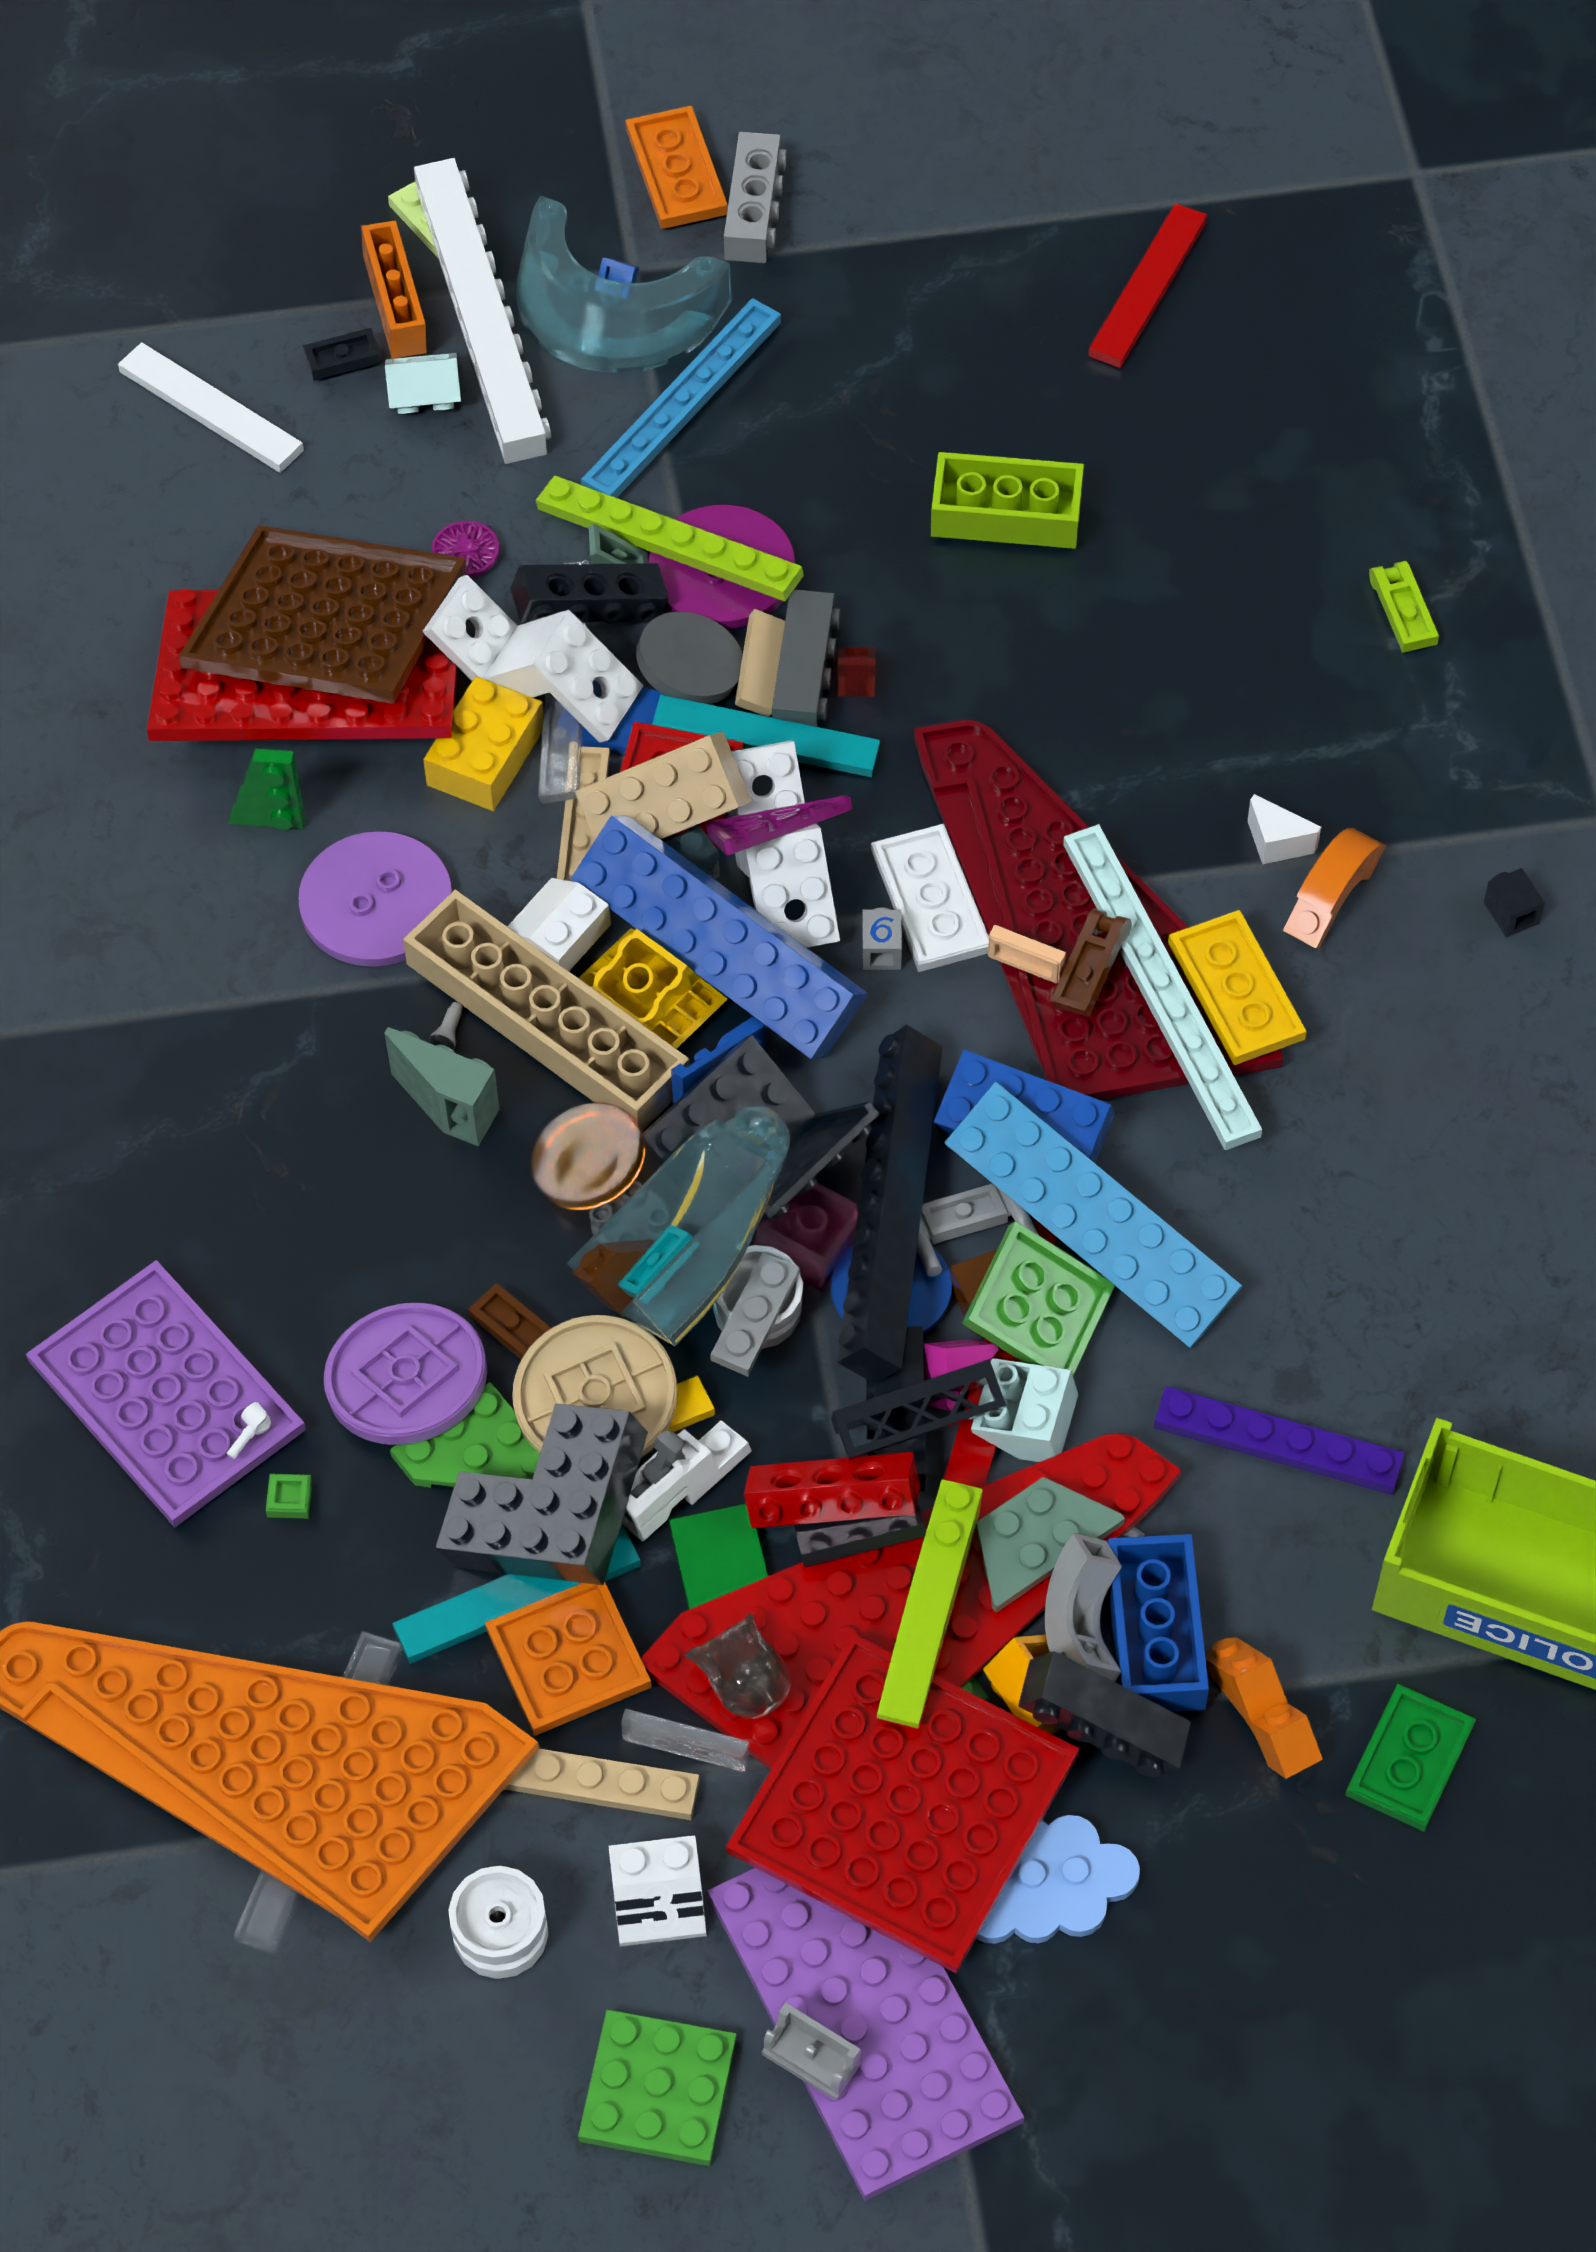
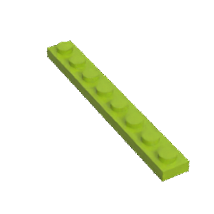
(671, 538)

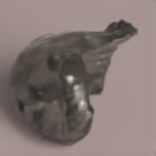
(744, 1670)

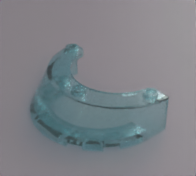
(607, 321)

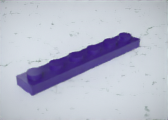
(1278, 1440)

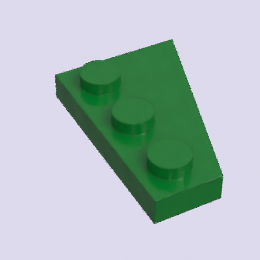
(270, 792)

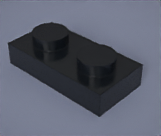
(342, 354)

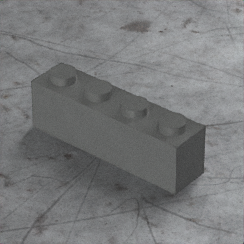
(804, 657)

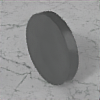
(689, 657)

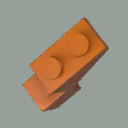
(1257, 1694)

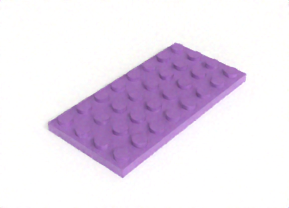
(923, 2070)

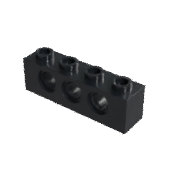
(590, 592)

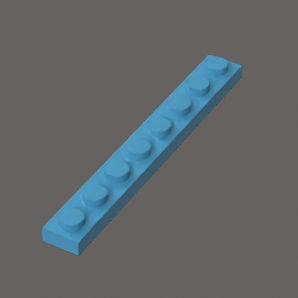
(682, 399)

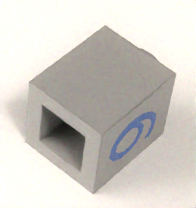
(882, 939)

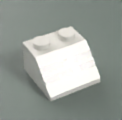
(657, 1890)

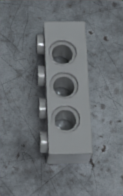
(752, 197)

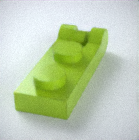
(1404, 606)

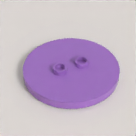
(370, 895)
(405, 1373)

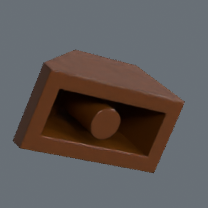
(606, 1266)

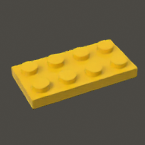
(1237, 987)

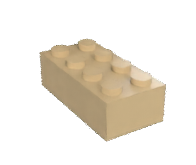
(670, 789)

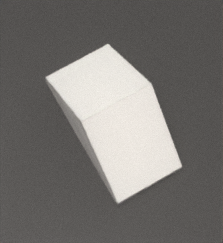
(1280, 832)

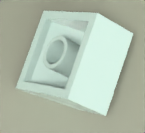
(423, 382)

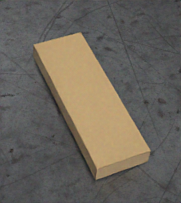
(760, 663)

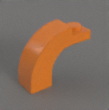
(1334, 875)

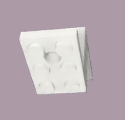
(535, 657)
(790, 864)

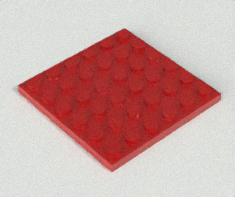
(899, 1818)

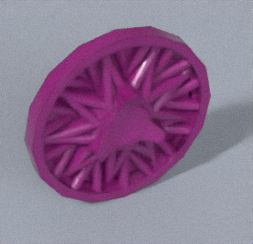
(469, 541)

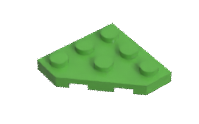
(480, 1443)

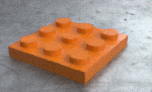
(567, 1655)

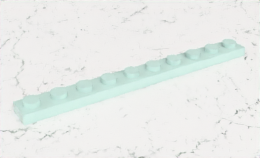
(1164, 990)

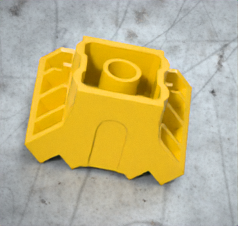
(653, 987)

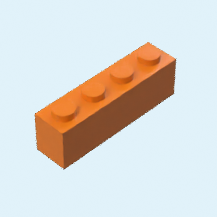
(394, 289)

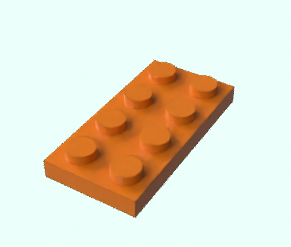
(676, 167)

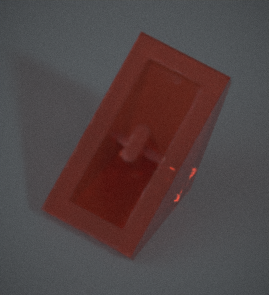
(856, 671)

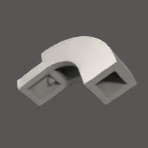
(1075, 1603)

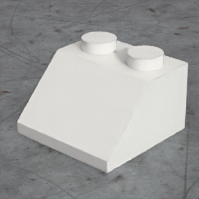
(563, 921)

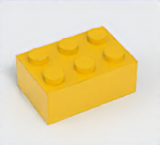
(488, 743)

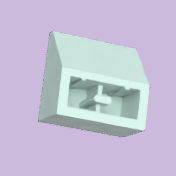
(1036, 1410)

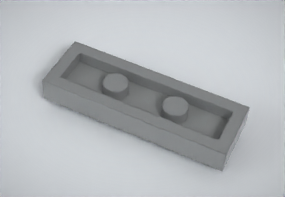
(755, 1313)

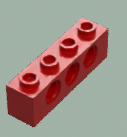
(832, 1490)

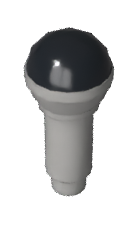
(446, 1032)

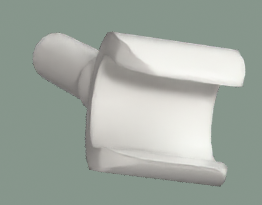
(257, 1422)

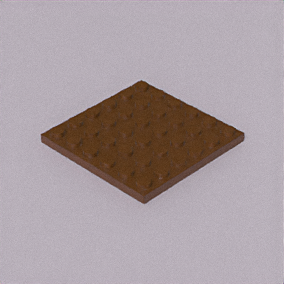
(322, 614)

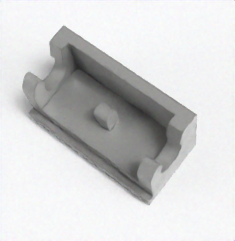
(811, 2052)

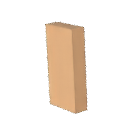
(1026, 954)

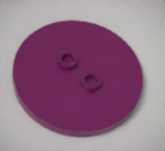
(713, 596)

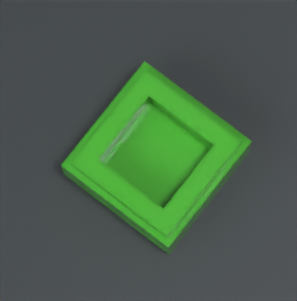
(289, 1496)

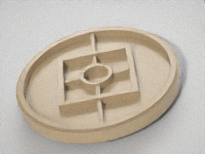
(595, 1365)

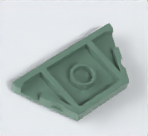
(1029, 1532)

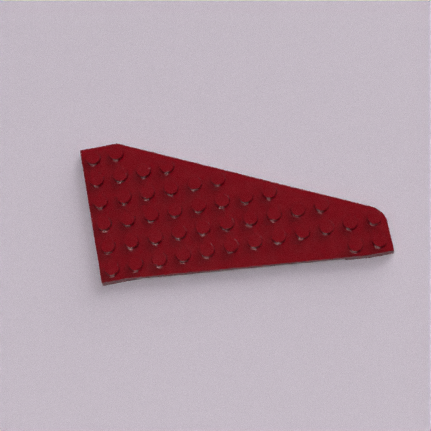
(1014, 859)

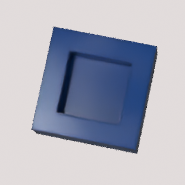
(618, 271)

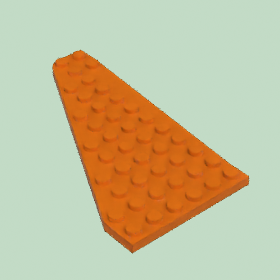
(295, 1770)

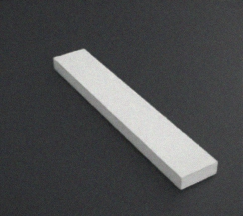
(211, 407)

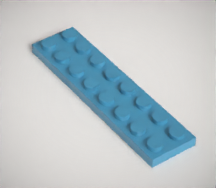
(1093, 1215)

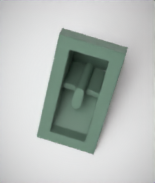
(610, 549)

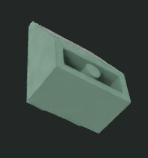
(449, 1087)

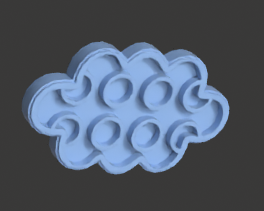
(1062, 1884)

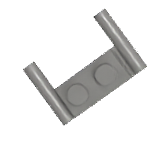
(964, 1215)

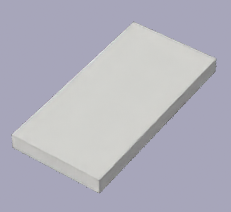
(933, 897)

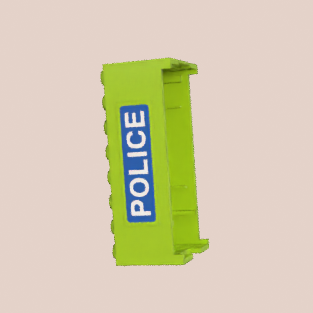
(1497, 1556)

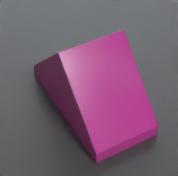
(953, 1355)

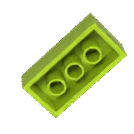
(1006, 500)

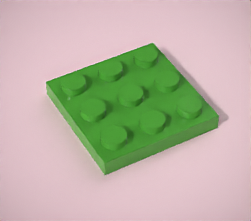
(1038, 1301)
(657, 2088)

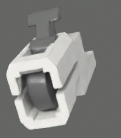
(680, 1471)

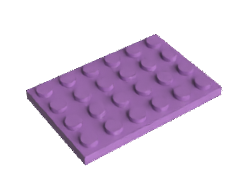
(163, 1392)

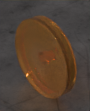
(588, 1156)

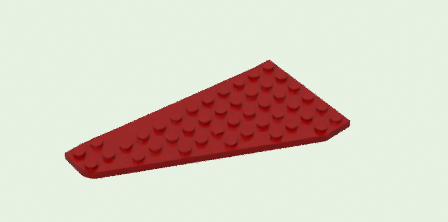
(817, 1607)

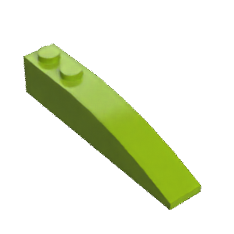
(930, 1603)

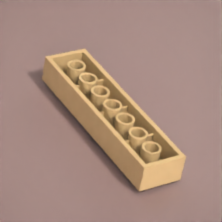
(543, 1008)

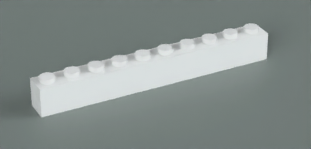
(481, 311)

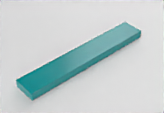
(812, 744)
(467, 1613)

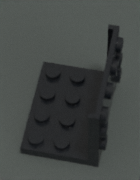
(752, 1079)

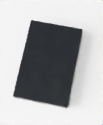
(845, 1538)

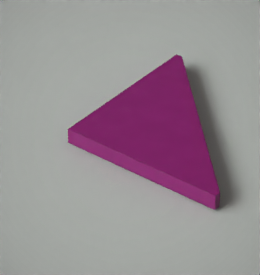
(751, 829)

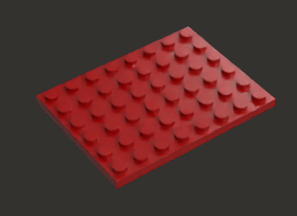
(226, 708)

